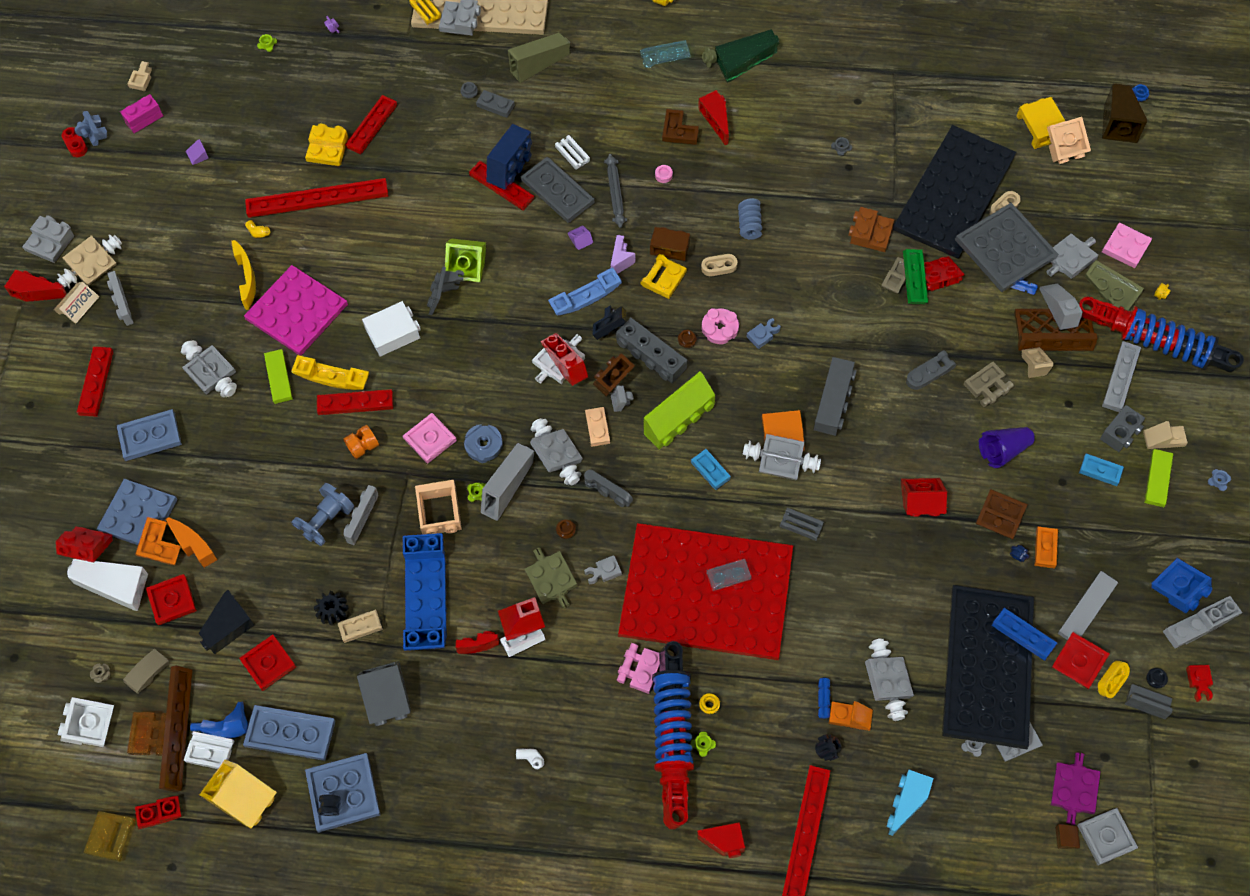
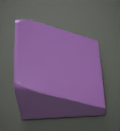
(196, 153)
(580, 237)

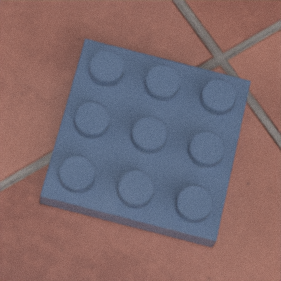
(130, 509)
(351, 781)

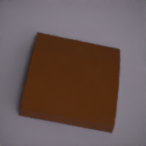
(1001, 514)

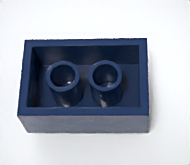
(508, 156)

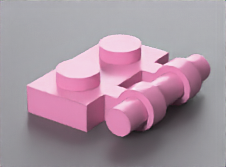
(647, 665)

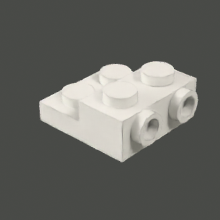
(85, 722)

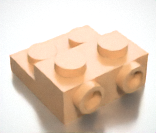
(1068, 140)

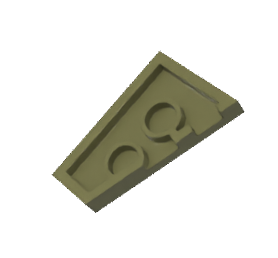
(1113, 286)

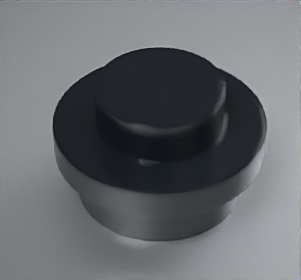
(1157, 678)

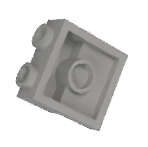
(460, 17)
(48, 238)

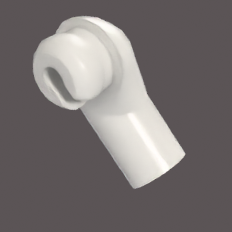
(532, 756)

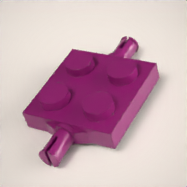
(1075, 788)

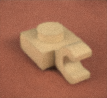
(140, 79)

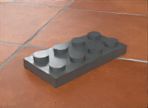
(557, 189)

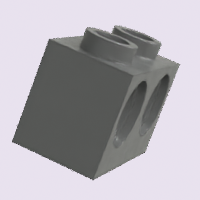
(1121, 427)

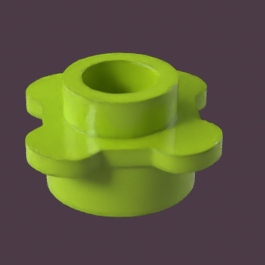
(266, 42)
(472, 488)
(709, 744)

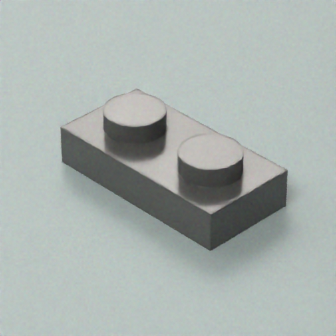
(495, 103)

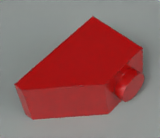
(725, 839)

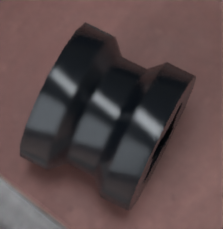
(329, 805)

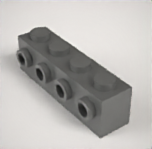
(651, 350)
(834, 396)

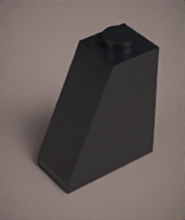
(224, 624)

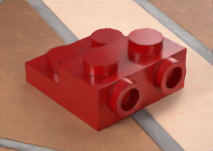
(83, 544)

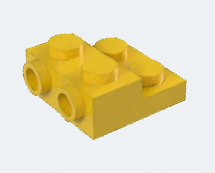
(326, 144)

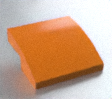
(783, 425)

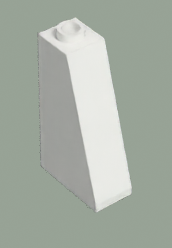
(113, 581)

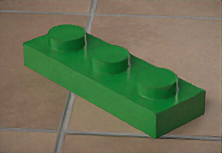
(915, 276)

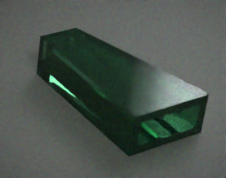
(745, 53)

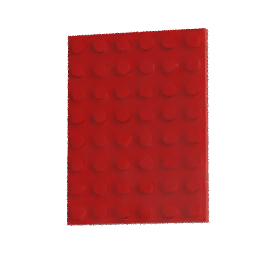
(674, 601)

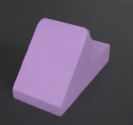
(621, 258)

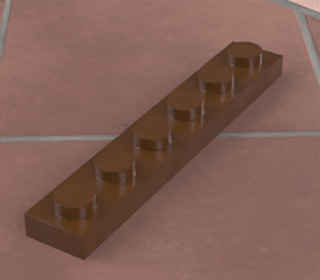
(175, 729)

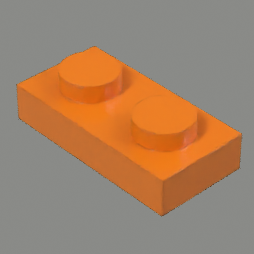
(1046, 547)

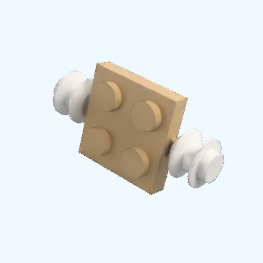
(89, 261)

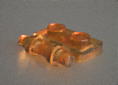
(142, 733)

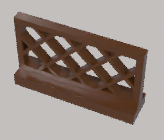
(1056, 340)

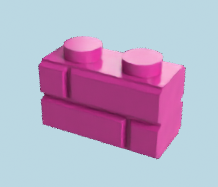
(141, 113)

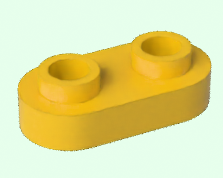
(1113, 679)

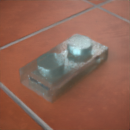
(728, 574)

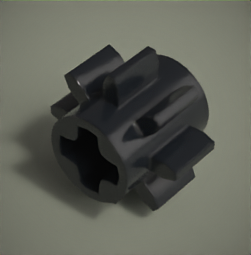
(828, 747)

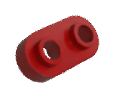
(74, 142)

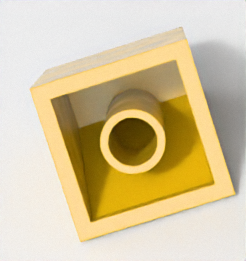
(238, 793)

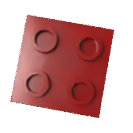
(941, 273)

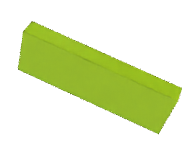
(278, 376)
(1158, 478)

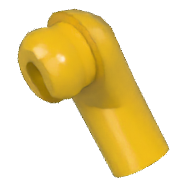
(257, 231)

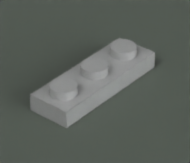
(119, 298)
(360, 514)

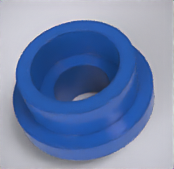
(1141, 92)

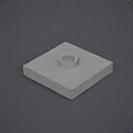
(1107, 836)

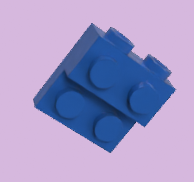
(1183, 585)

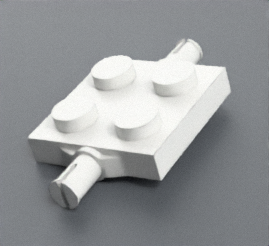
(548, 367)

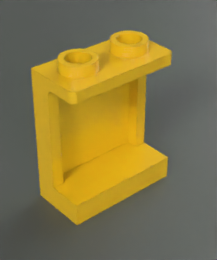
(1038, 117)

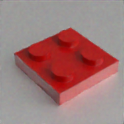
(171, 599)
(1080, 660)
(267, 662)

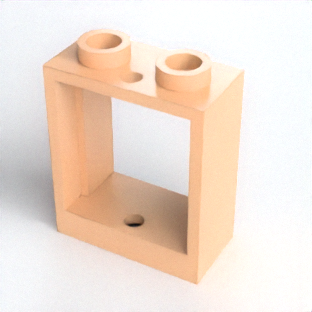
(437, 490)

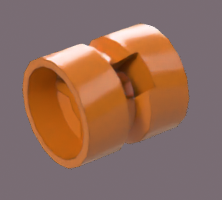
(361, 441)

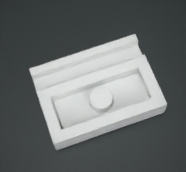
(208, 750)

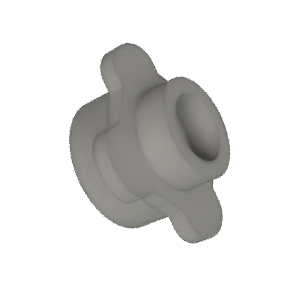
(976, 750)

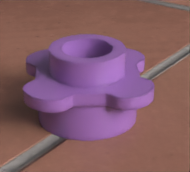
(332, 25)

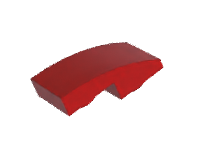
(484, 642)
(158, 813)

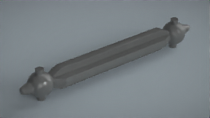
(615, 191)

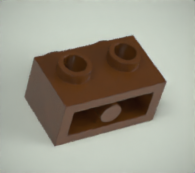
(670, 243)
(613, 374)

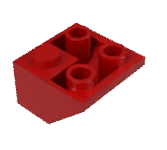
(521, 619)

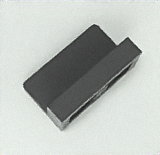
(1149, 701)

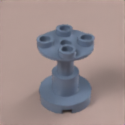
(327, 509)

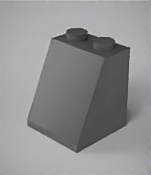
(384, 693)

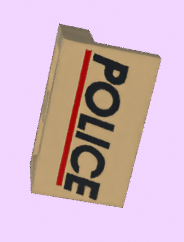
(77, 302)

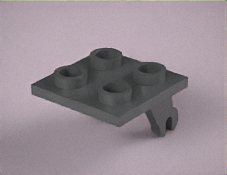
(443, 282)

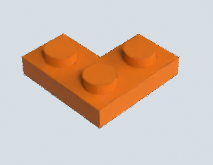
(152, 546)

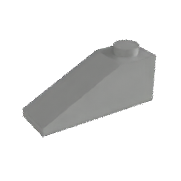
(1062, 306)

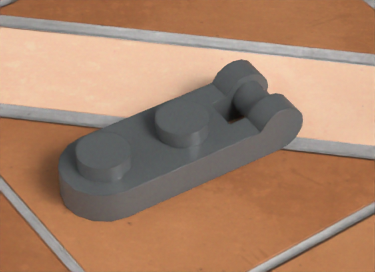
(930, 371)
(607, 488)

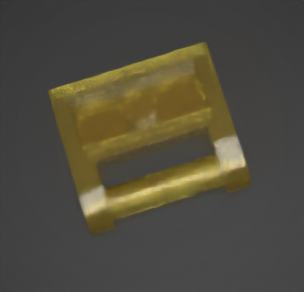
(103, 834)

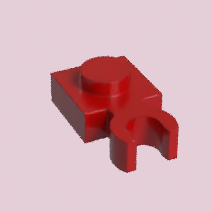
(1200, 678)

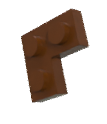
(675, 131)

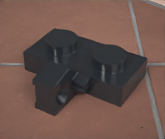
(611, 321)

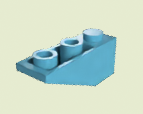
(912, 796)

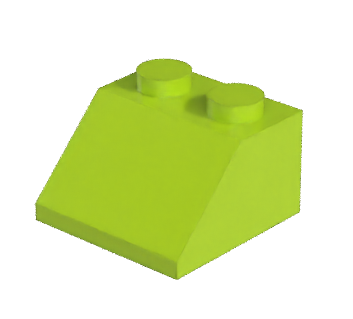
(467, 257)

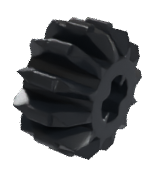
(329, 602)

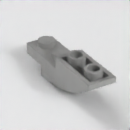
(1202, 622)

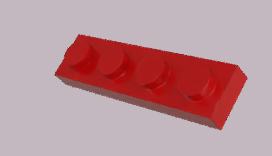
(95, 381)
(355, 402)

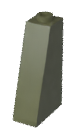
(537, 55)

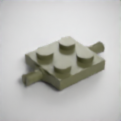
(551, 577)

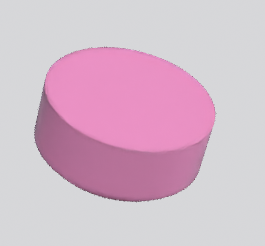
(663, 173)

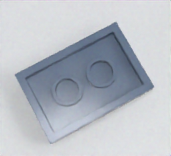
(149, 435)

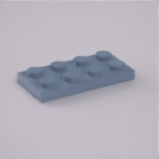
(289, 732)

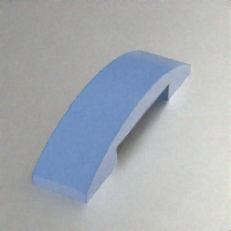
(587, 294)

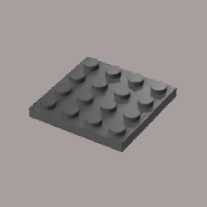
(1006, 247)

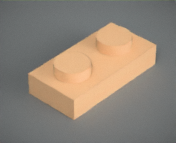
(597, 426)

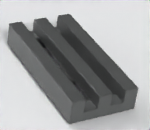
(787, 517)

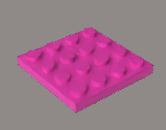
(296, 310)

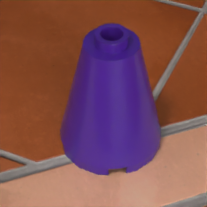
(1004, 444)

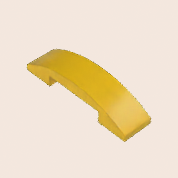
(248, 290)
(328, 375)

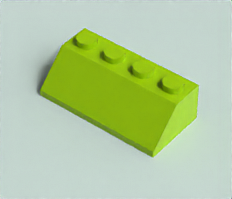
(679, 411)

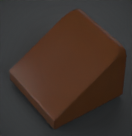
(1067, 837)

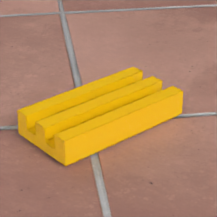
(413, 3)

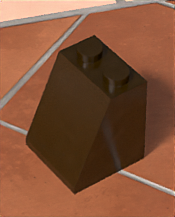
(1122, 115)

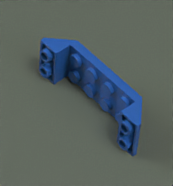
(425, 592)

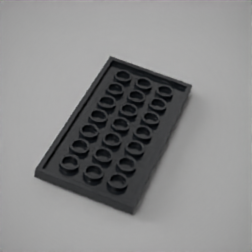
(954, 190)
(987, 670)

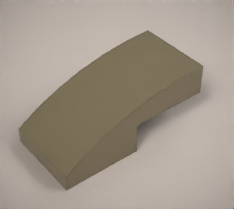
(896, 277)
(145, 670)

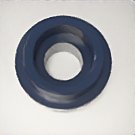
(1019, 553)

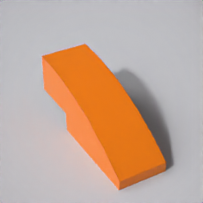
(191, 542)

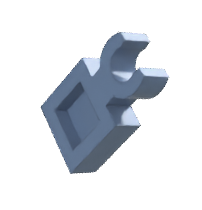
(762, 335)

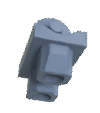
(88, 128)

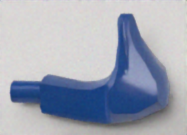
(232, 726)

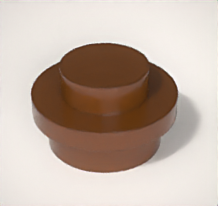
(687, 339)
(565, 529)

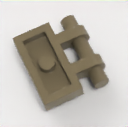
(985, 379)

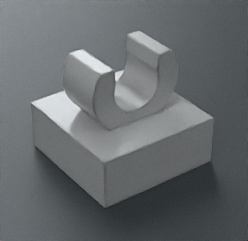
(620, 398)

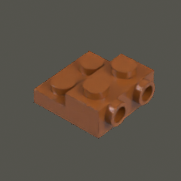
(870, 229)

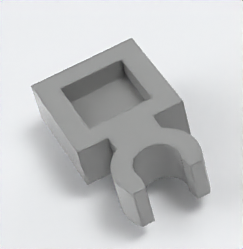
(606, 569)

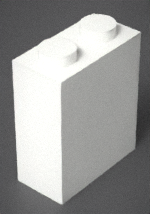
(391, 328)

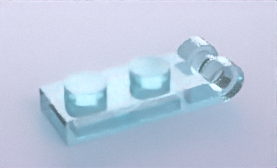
(665, 53)

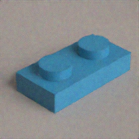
(710, 469)
(1101, 469)

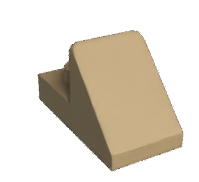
(1038, 362)
(1165, 436)

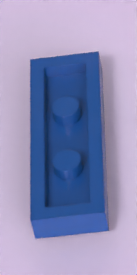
(1024, 634)

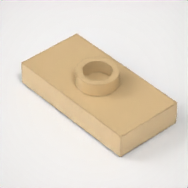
(360, 626)

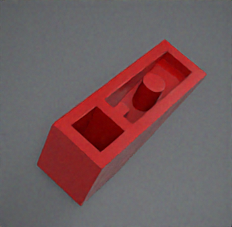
(714, 111)

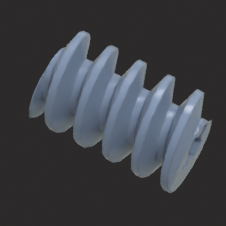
(750, 219)

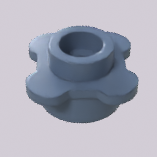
(1223, 476)

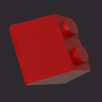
(924, 496)

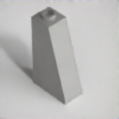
(505, 481)

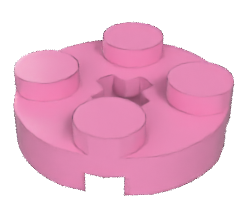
(722, 316)

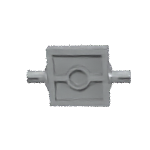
(1073, 256)

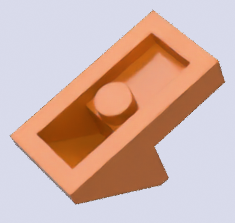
(851, 716)

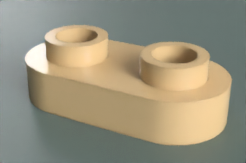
(1004, 200)
(718, 264)

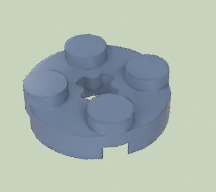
(483, 453)

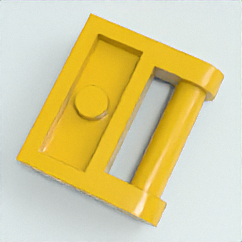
(668, 280)

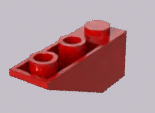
(31, 288)
(565, 358)

